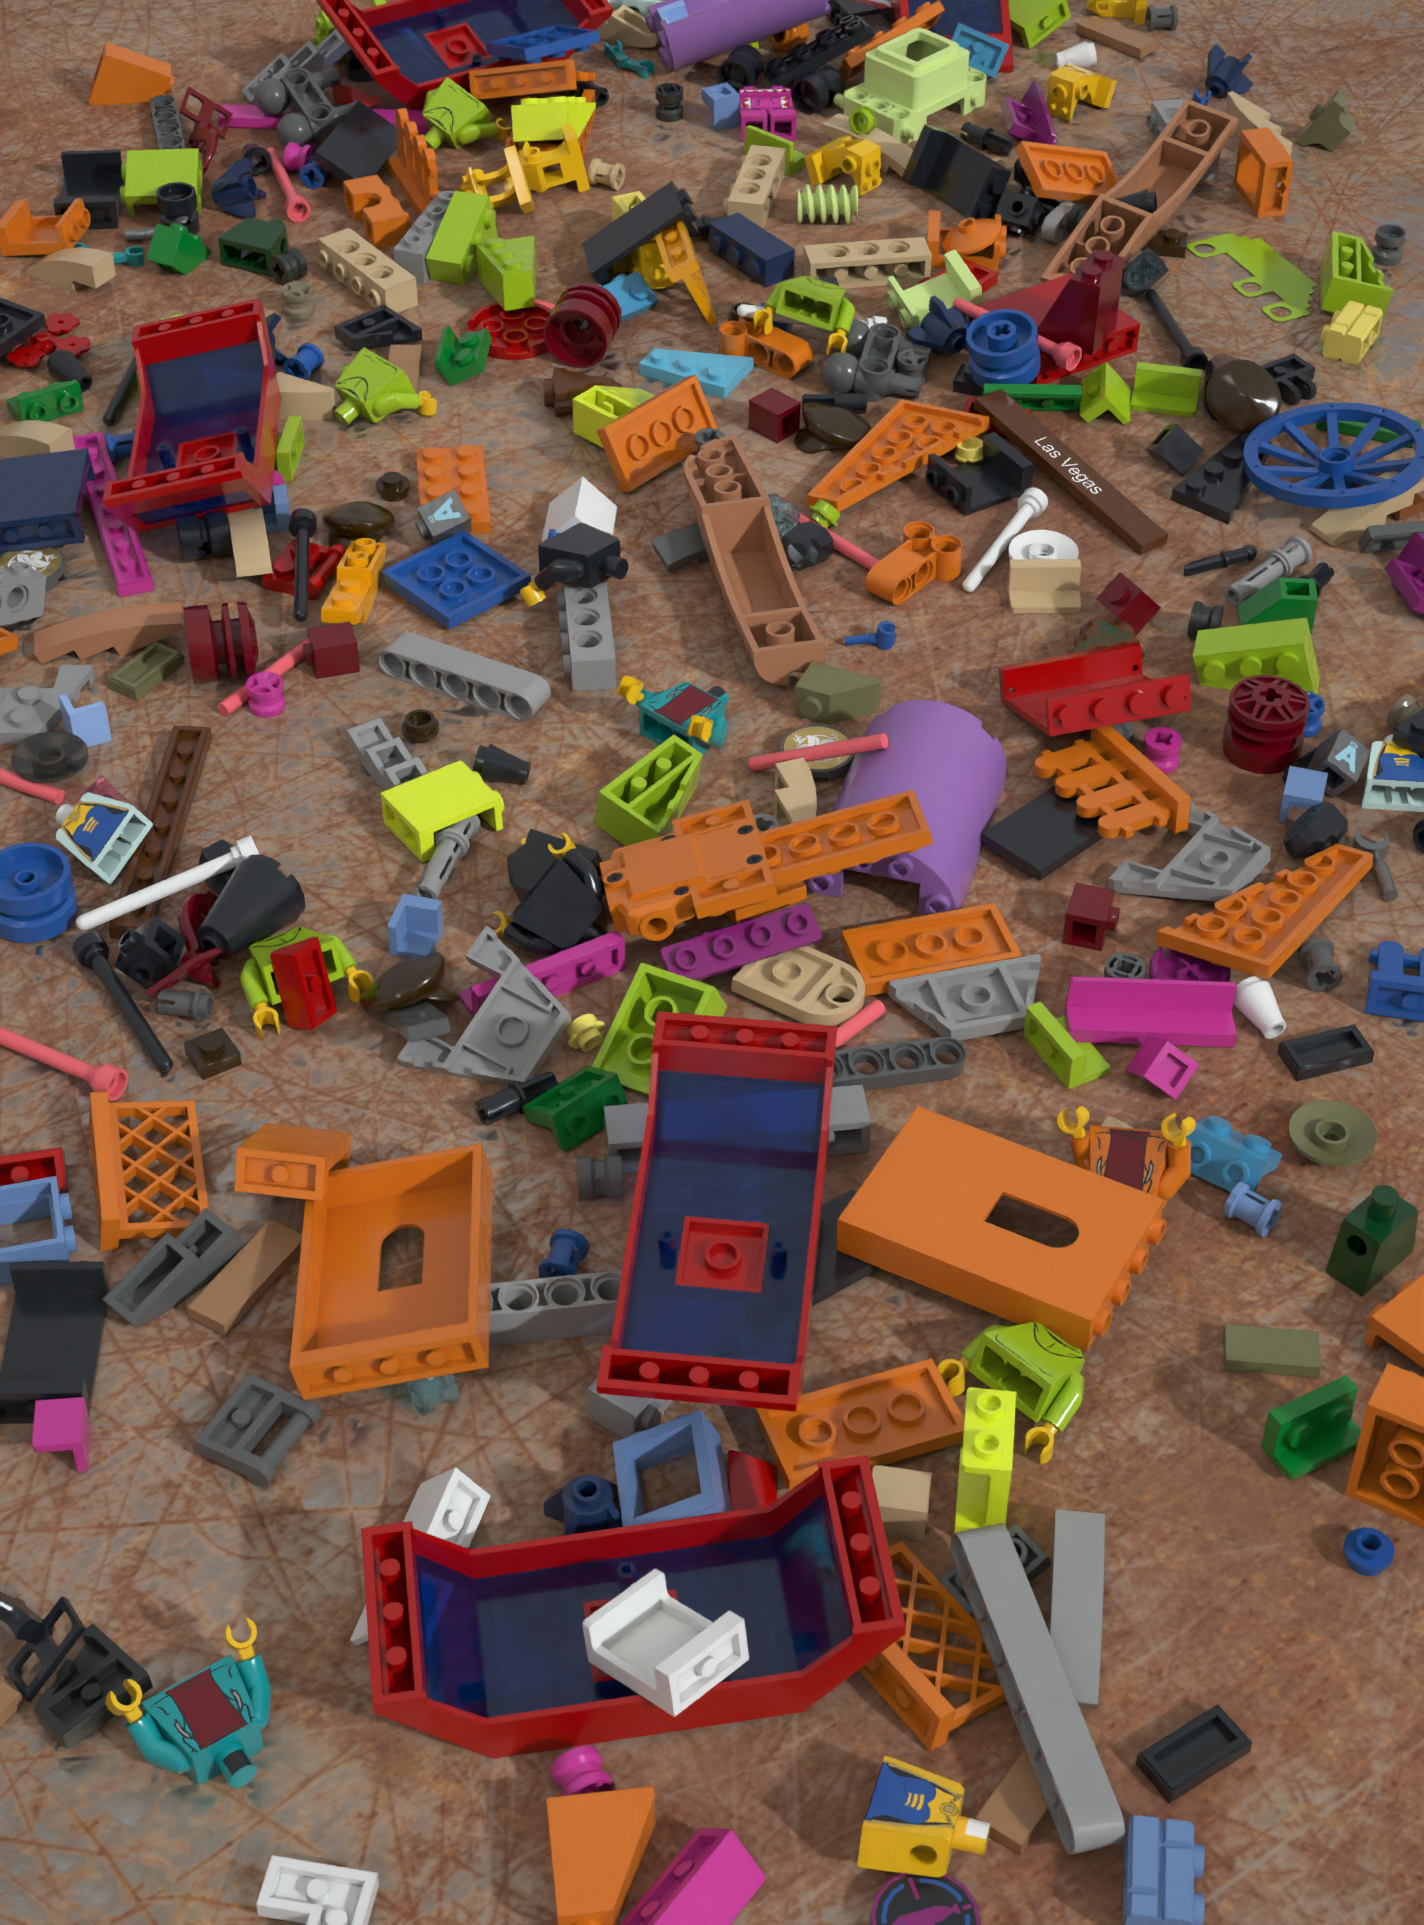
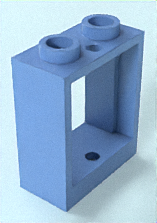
(34, 1201)
(661, 1444)

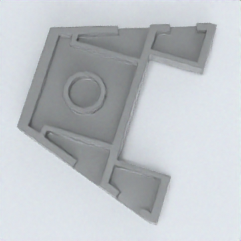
(36, 709)
(1206, 868)
(509, 1031)

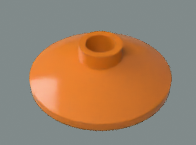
(971, 236)

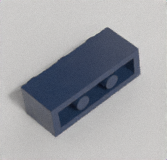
(751, 249)

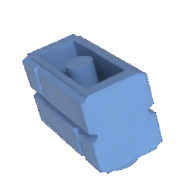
(1161, 1873)

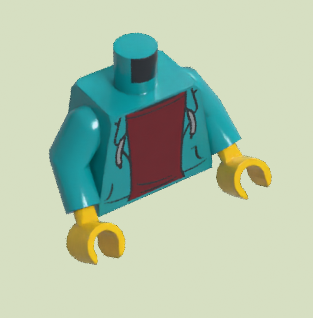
(682, 711)
(206, 1720)

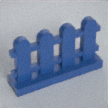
(1390, 990)

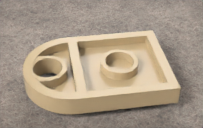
(803, 986)

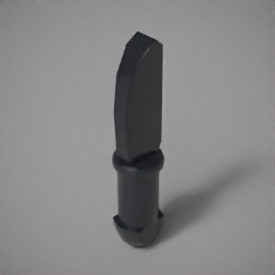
(1223, 560)

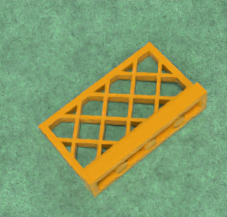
(682, 263)

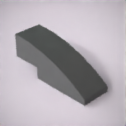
(175, 1269)

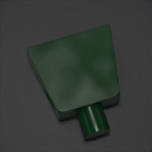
(253, 244)
(1384, 1229)

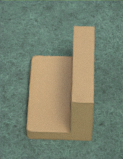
(1044, 586)

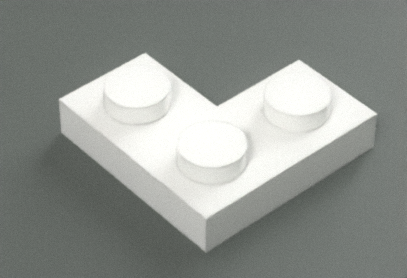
(316, 1893)

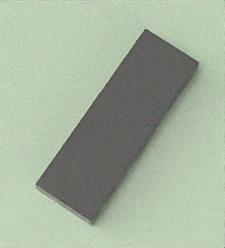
(418, 1021)

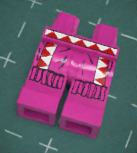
(770, 107)

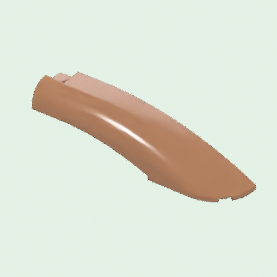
(1169, 168)
(751, 561)

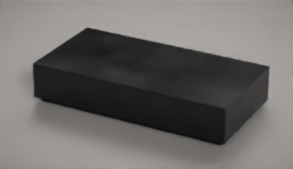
(1325, 1052)
(1193, 1753)

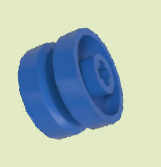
(1003, 348)
(35, 893)

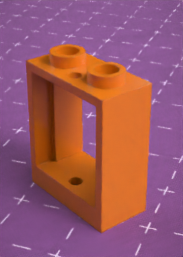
(1258, 170)

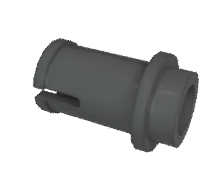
(188, 1004)

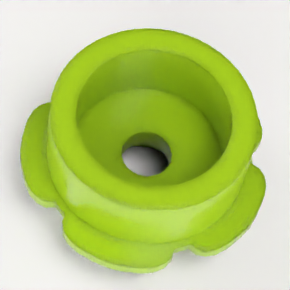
(856, 120)
(824, 514)

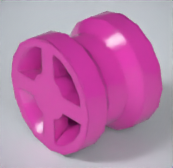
(296, 156)
(265, 694)
(1162, 748)
(580, 1772)

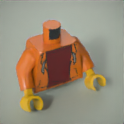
(1139, 1158)

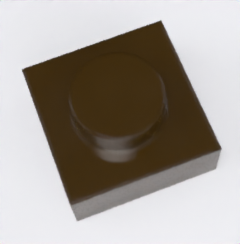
(1171, 243)
(212, 1053)

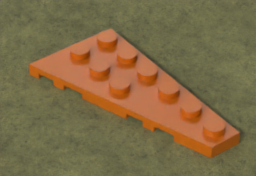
(895, 449)
(1268, 922)

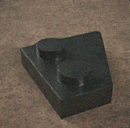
(78, 1696)

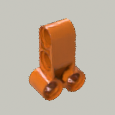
(774, 352)
(915, 563)

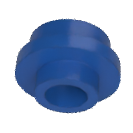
(1368, 1561)

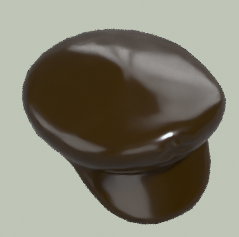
(1243, 395)
(829, 428)
(357, 521)
(409, 984)

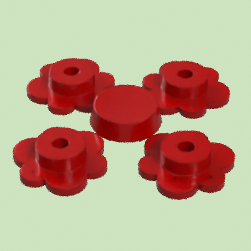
(48, 343)

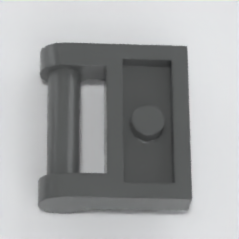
(246, 1420)

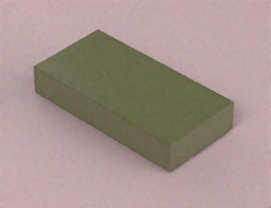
(145, 671)
(1271, 1350)

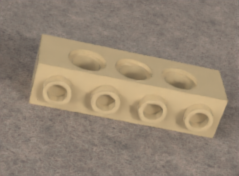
(756, 184)
(869, 262)
(367, 271)

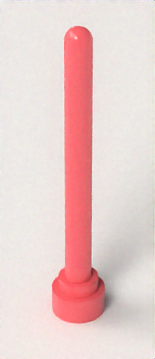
(296, 205)
(1065, 354)
(101, 1077)

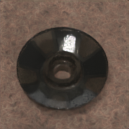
(49, 757)

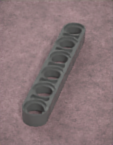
(166, 122)
(889, 1073)

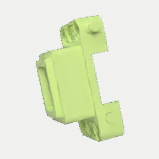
(912, 80)

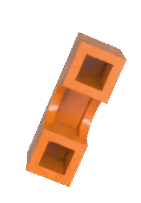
(382, 214)

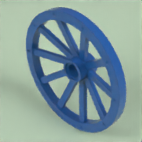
(1336, 466)

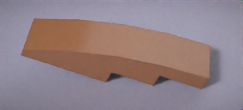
(120, 628)

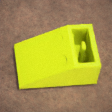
(544, 117)
(601, 406)

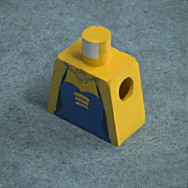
(916, 1822)

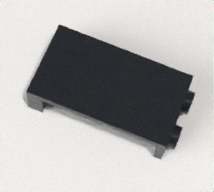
(956, 173)
(95, 179)
(637, 228)
(52, 1336)

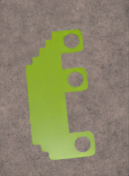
(1269, 271)

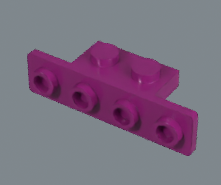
(1029, 118)
(1408, 573)
(742, 943)

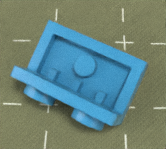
(985, 51)
(632, 294)
(1228, 1156)

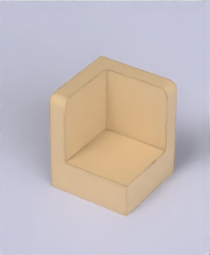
(903, 1501)

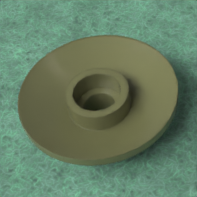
(1332, 1133)

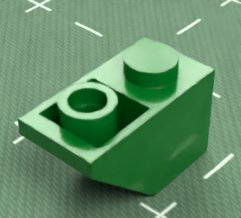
(176, 249)
(1281, 601)

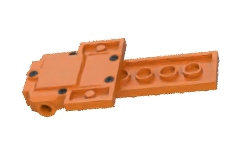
(725, 863)

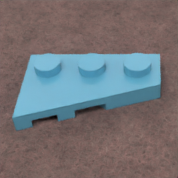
(715, 372)

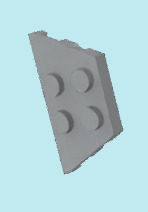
(972, 998)

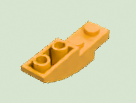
(356, 583)

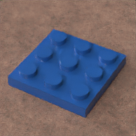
(543, 42)
(456, 579)

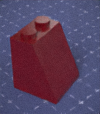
(1087, 304)

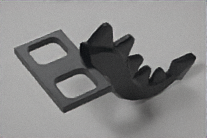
(38, 1634)

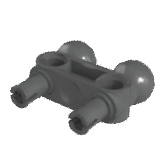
(312, 112)
(876, 369)

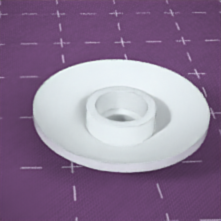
(1042, 545)

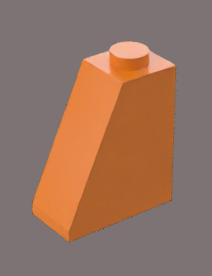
(128, 77)
(597, 1851)

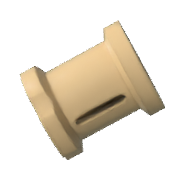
(606, 174)

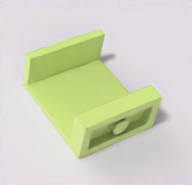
(955, 283)

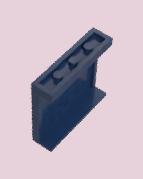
(43, 499)

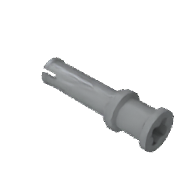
(1276, 564)
(450, 845)

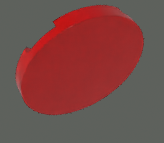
(515, 332)

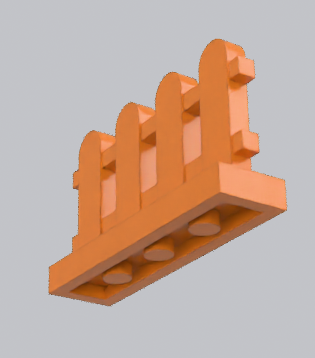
(527, 79)
(416, 166)
(1133, 779)

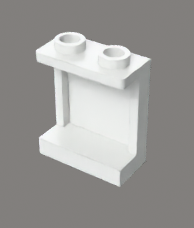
(663, 1645)

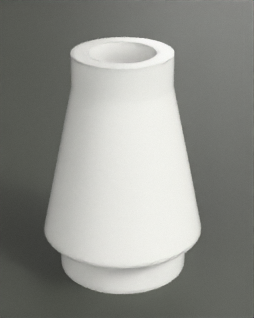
(1080, 55)
(1258, 1004)

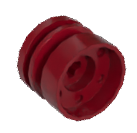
(582, 325)
(220, 642)
(1265, 724)

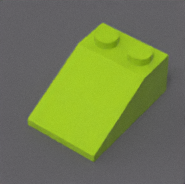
(630, 1037)

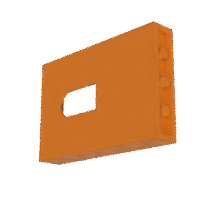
(928, 1212)
(368, 1338)

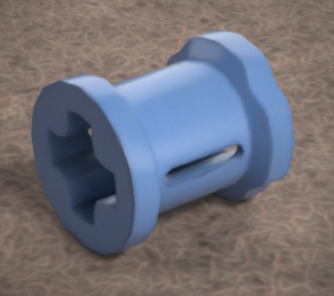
(1253, 1209)

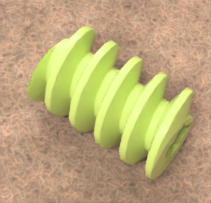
(827, 203)

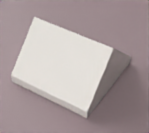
(580, 504)

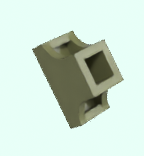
(1328, 123)

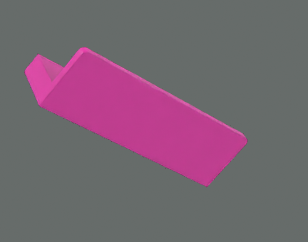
(563, 970)
(1165, 1009)
(702, 1884)

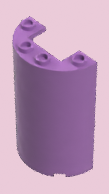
(725, 24)
(957, 784)

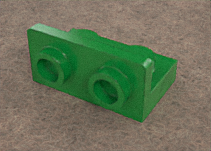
(462, 357)
(47, 403)
(576, 1105)
(1312, 1429)

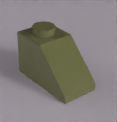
(835, 694)

